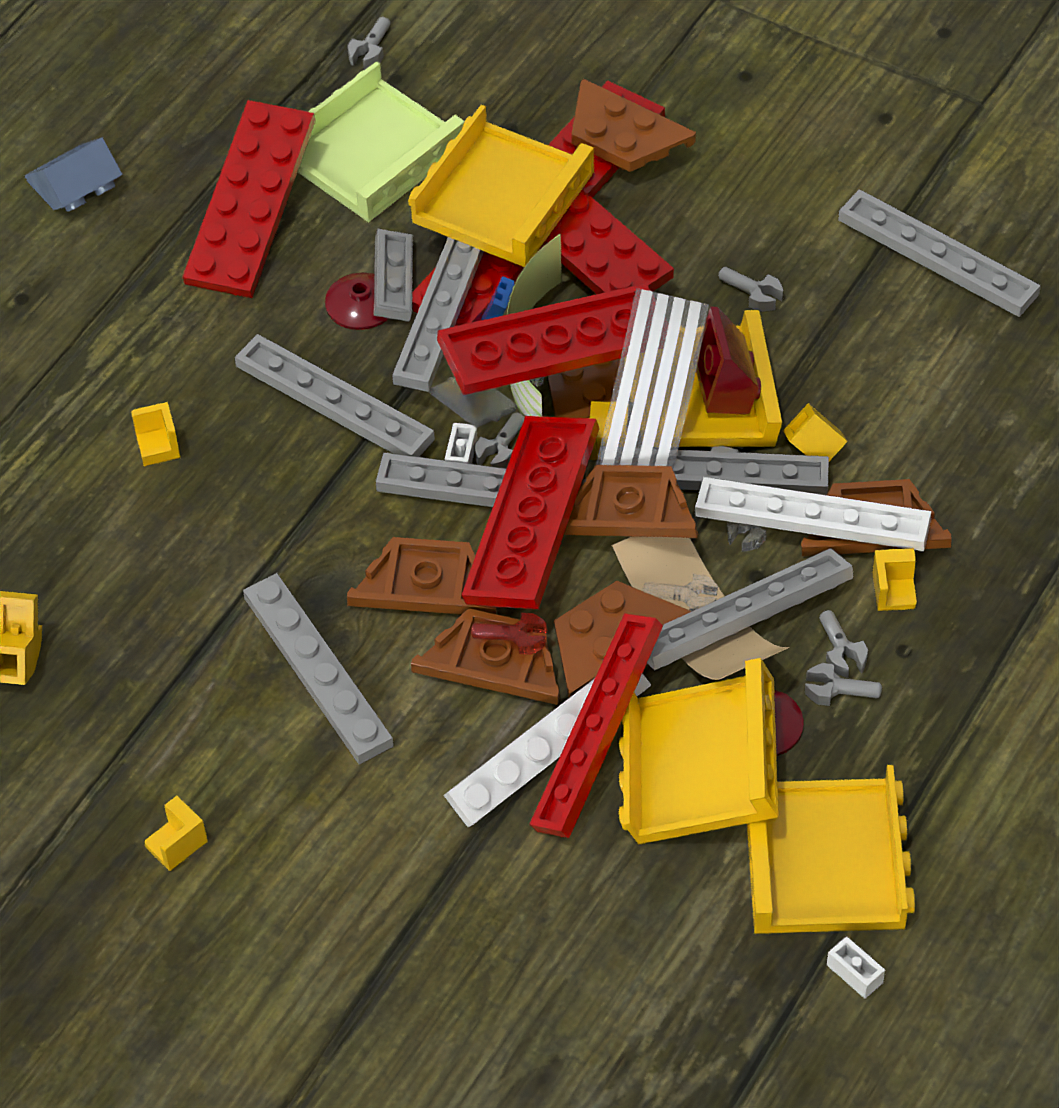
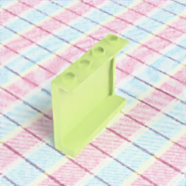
(373, 144)

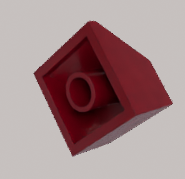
(726, 367)

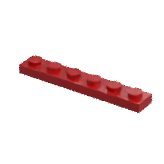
(596, 725)

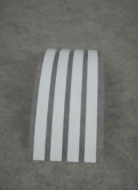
(653, 381)

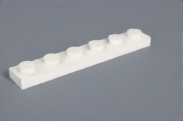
(813, 514)
(520, 760)

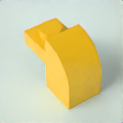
(18, 637)

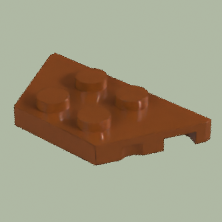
(624, 130)
(576, 388)
(888, 492)
(631, 503)
(418, 577)
(590, 627)
(489, 663)

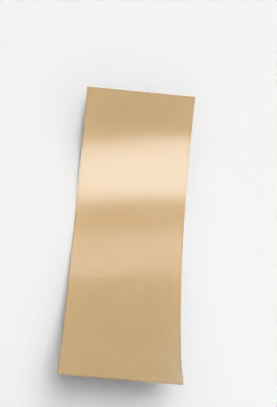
(674, 562)

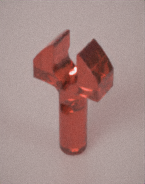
(517, 633)

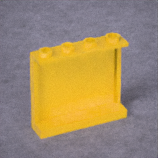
(499, 189)
(738, 430)
(700, 757)
(831, 858)

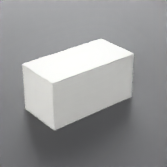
(461, 443)
(855, 967)

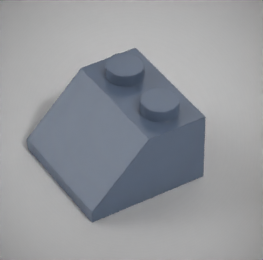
(75, 174)

